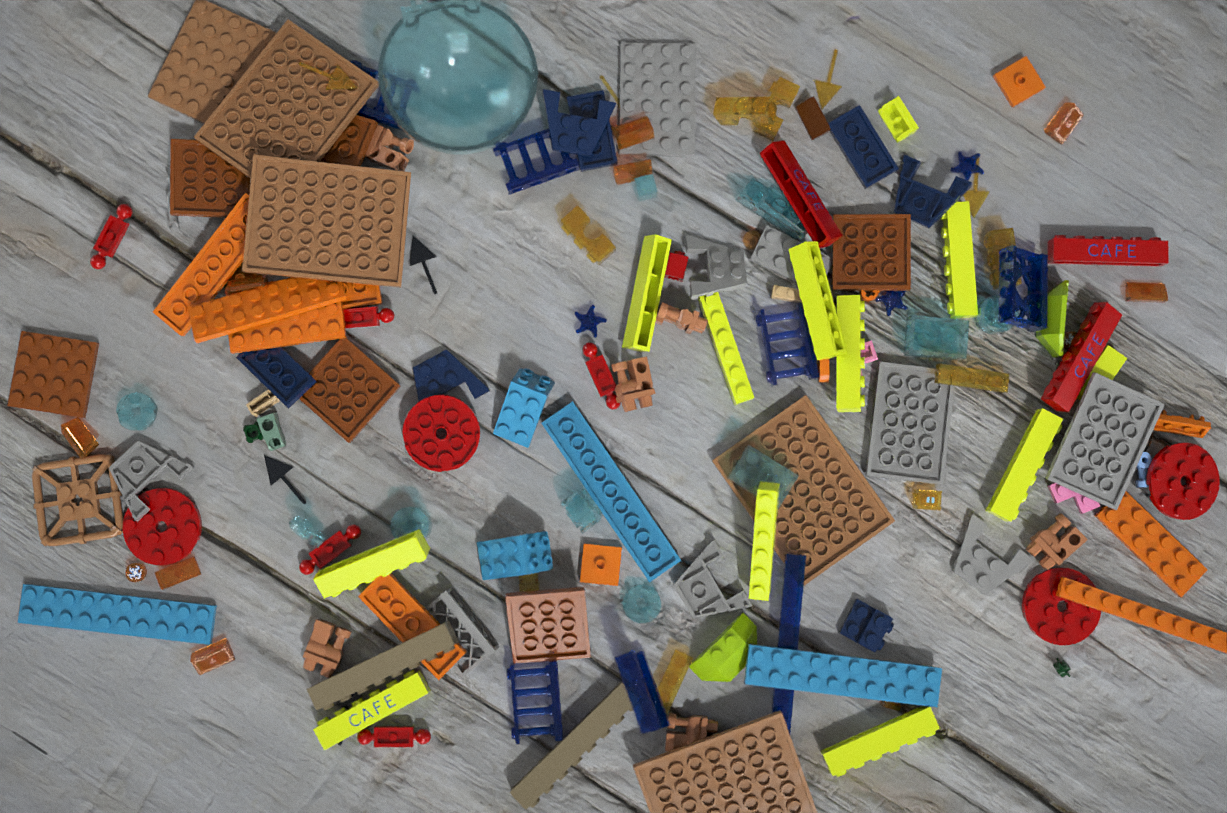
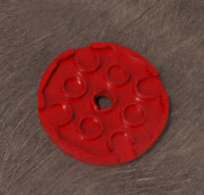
(435, 452)
(1201, 478)
(178, 539)
(1045, 619)

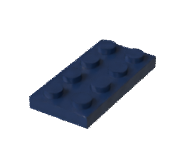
(862, 147)
(604, 151)
(278, 373)

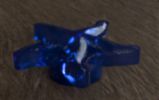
(967, 166)
(892, 300)
(589, 321)

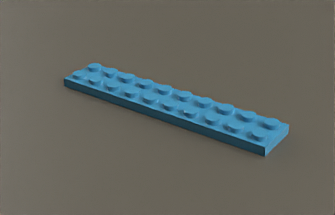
(611, 491)
(117, 614)
(843, 675)

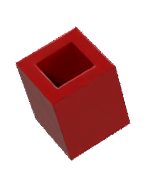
(676, 266)

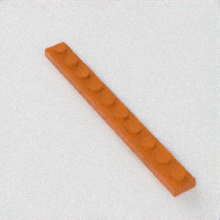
(1142, 614)

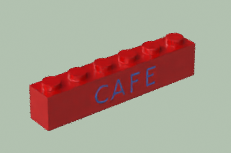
(800, 193)
(1107, 251)
(1081, 356)

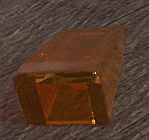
(177, 573)

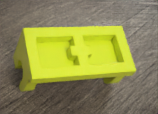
(898, 119)

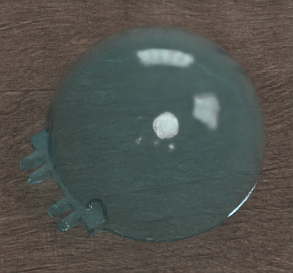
(457, 75)

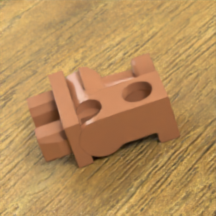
(381, 150)
(681, 318)
(639, 385)
(1056, 548)
(320, 651)
(695, 726)

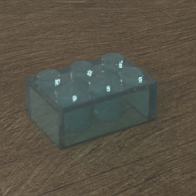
(936, 338)
(757, 467)

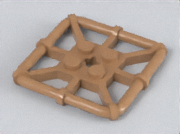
(68, 508)

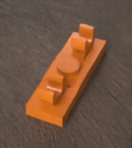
(1182, 425)

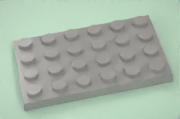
(660, 84)
(909, 424)
(1104, 441)

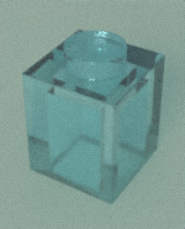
(645, 187)

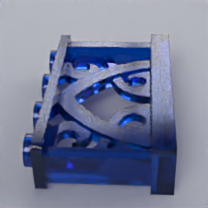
(1035, 277)

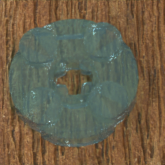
(126, 414)
(304, 529)
(635, 594)

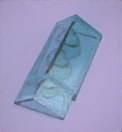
(773, 207)

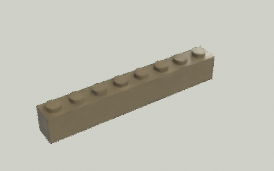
(383, 665)
(574, 745)

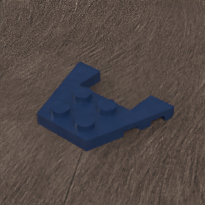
(571, 132)
(922, 201)
(443, 374)

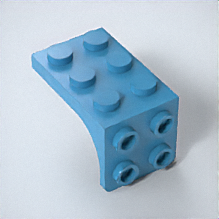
(523, 407)
(515, 555)

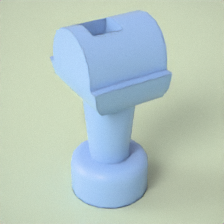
(1142, 468)

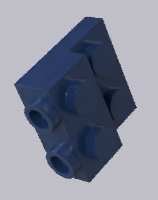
(866, 626)

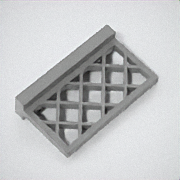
(470, 625)

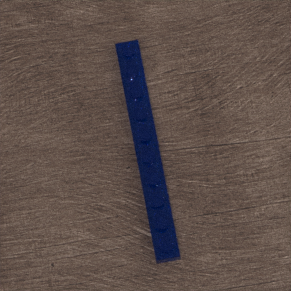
(789, 625)

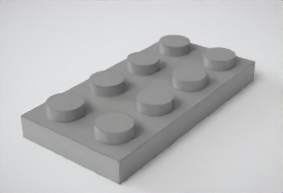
(774, 255)

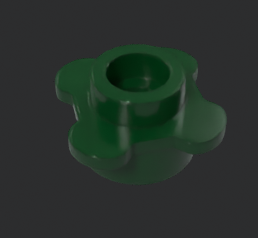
(248, 429)
(1062, 667)

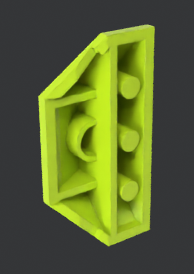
(1053, 336)
(727, 653)

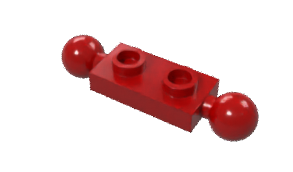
(111, 236)
(367, 317)
(601, 375)
(330, 549)
(393, 736)

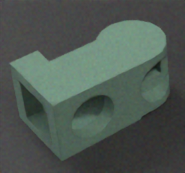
(272, 431)

